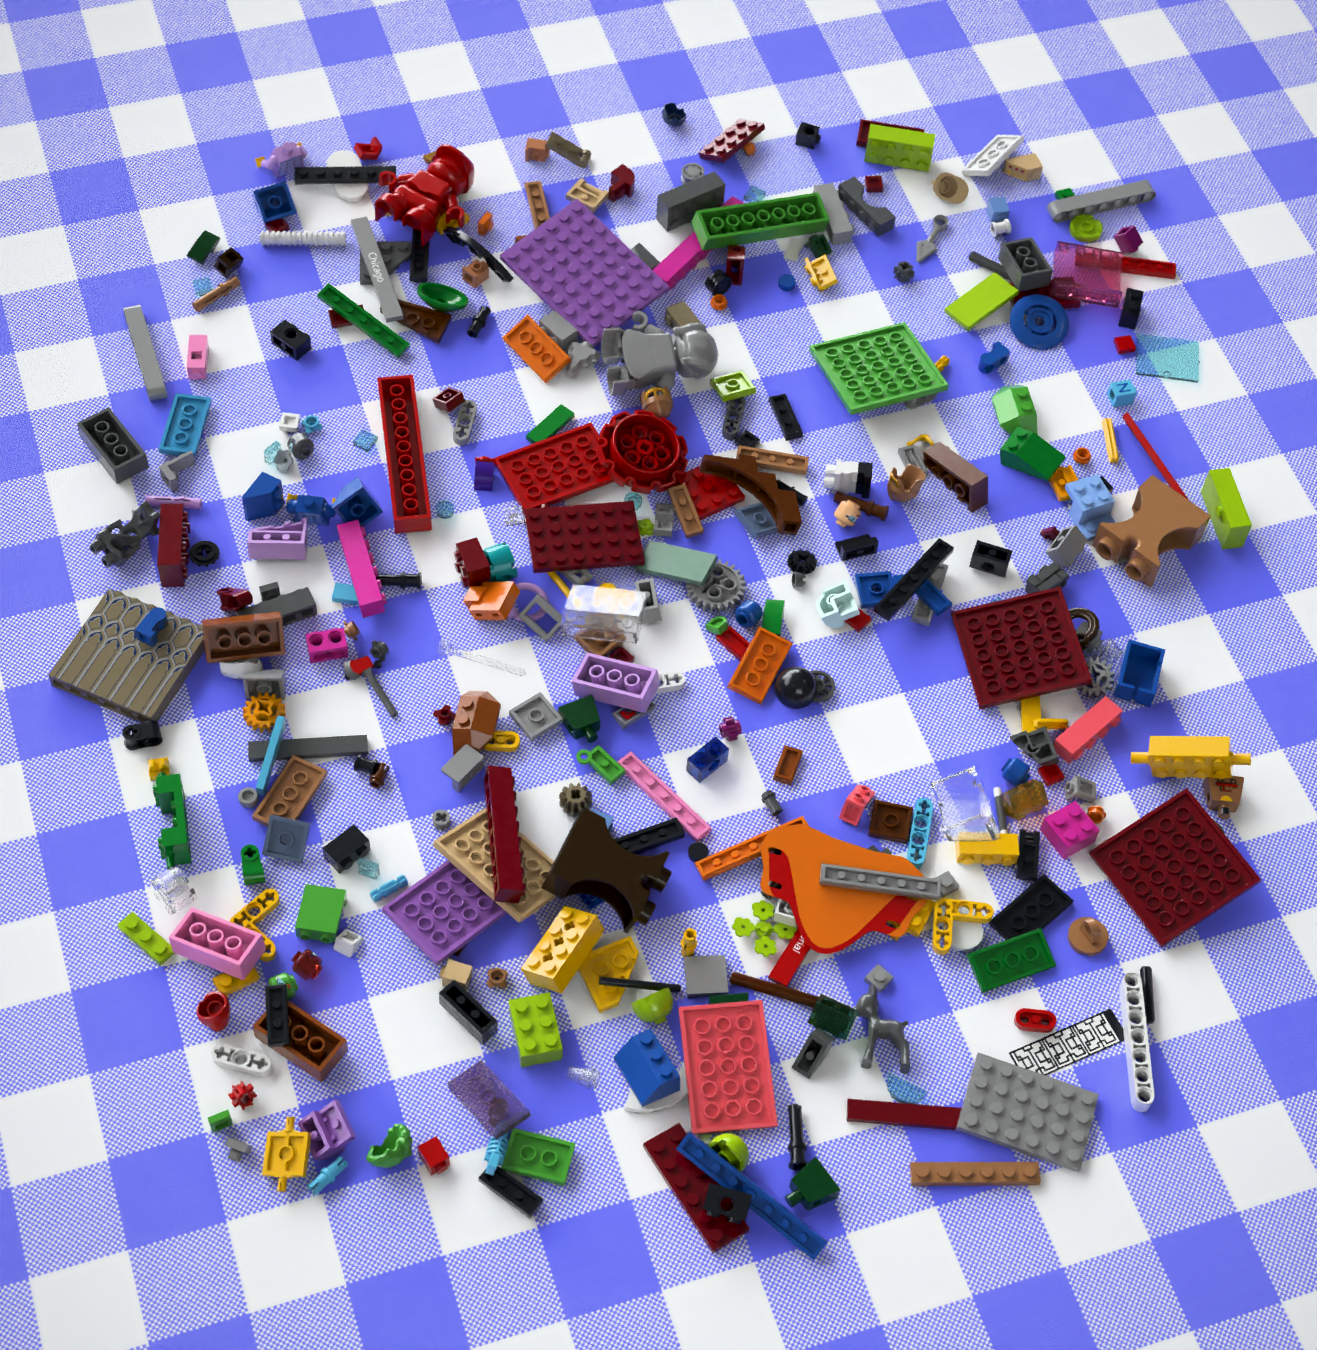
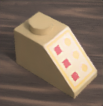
(1023, 167)

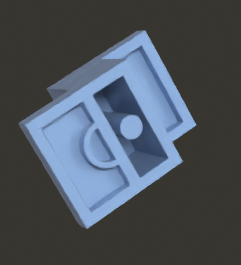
(1090, 504)

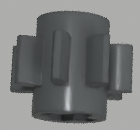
(903, 271)

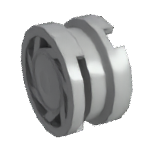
(691, 173)

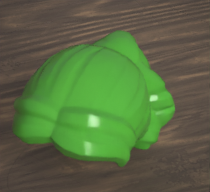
(394, 1148)

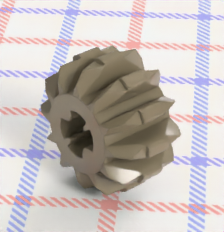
(575, 798)

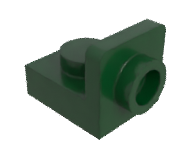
(819, 245)

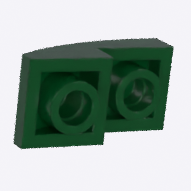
(203, 246)

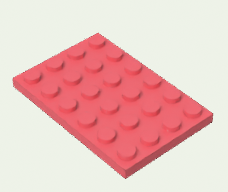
(727, 1067)

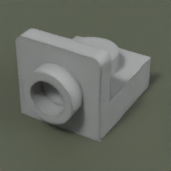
(1080, 788)

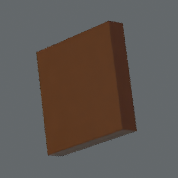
(890, 821)

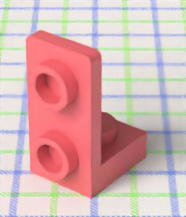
(855, 804)

